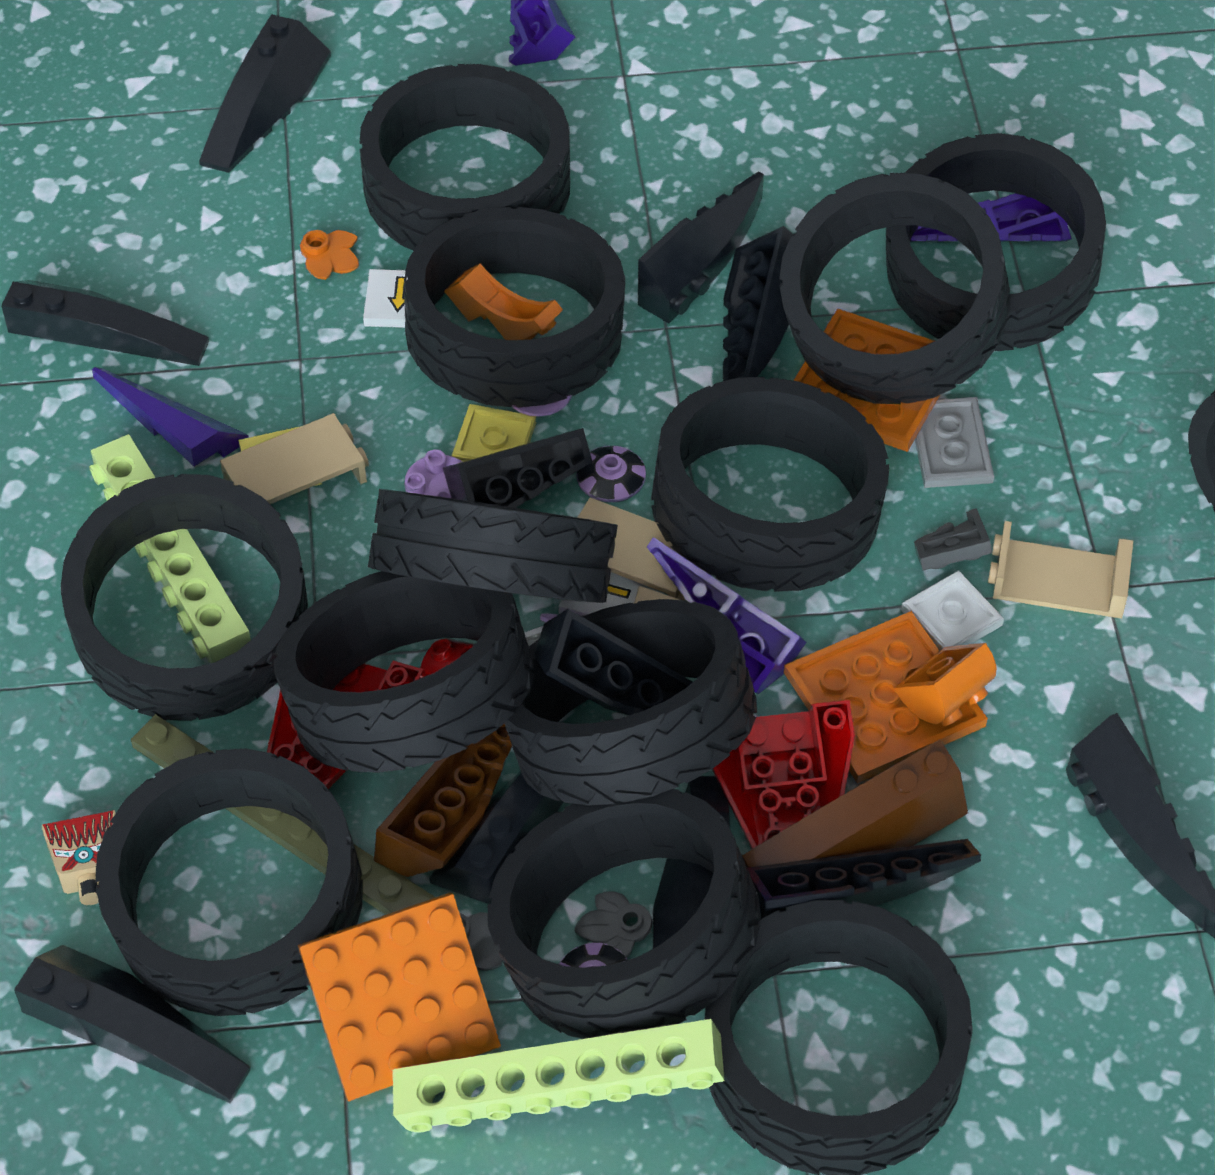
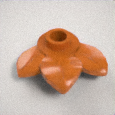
(329, 252)

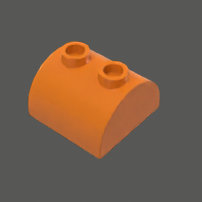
(947, 682)

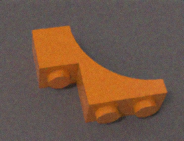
(515, 317)

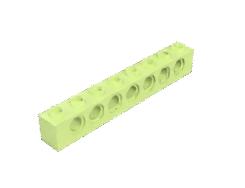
(175, 561)
(419, 1084)

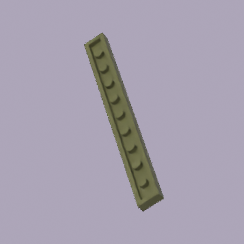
(381, 886)

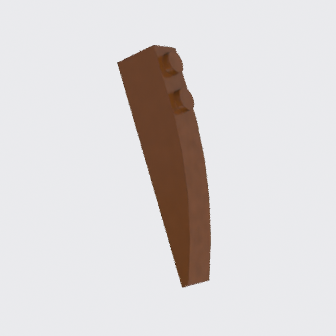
(442, 808)
(880, 814)

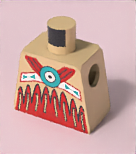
(75, 850)

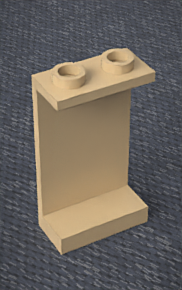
(297, 460)
(631, 554)
(1061, 576)

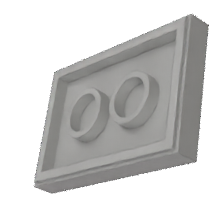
(954, 445)

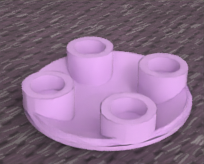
(427, 474)

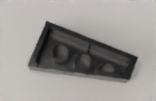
(518, 472)

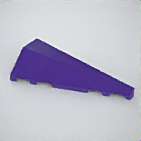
(539, 31)
(1015, 219)
(183, 428)
(763, 639)

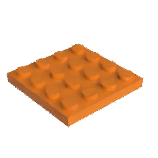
(894, 423)
(865, 673)
(398, 994)

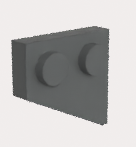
(954, 544)

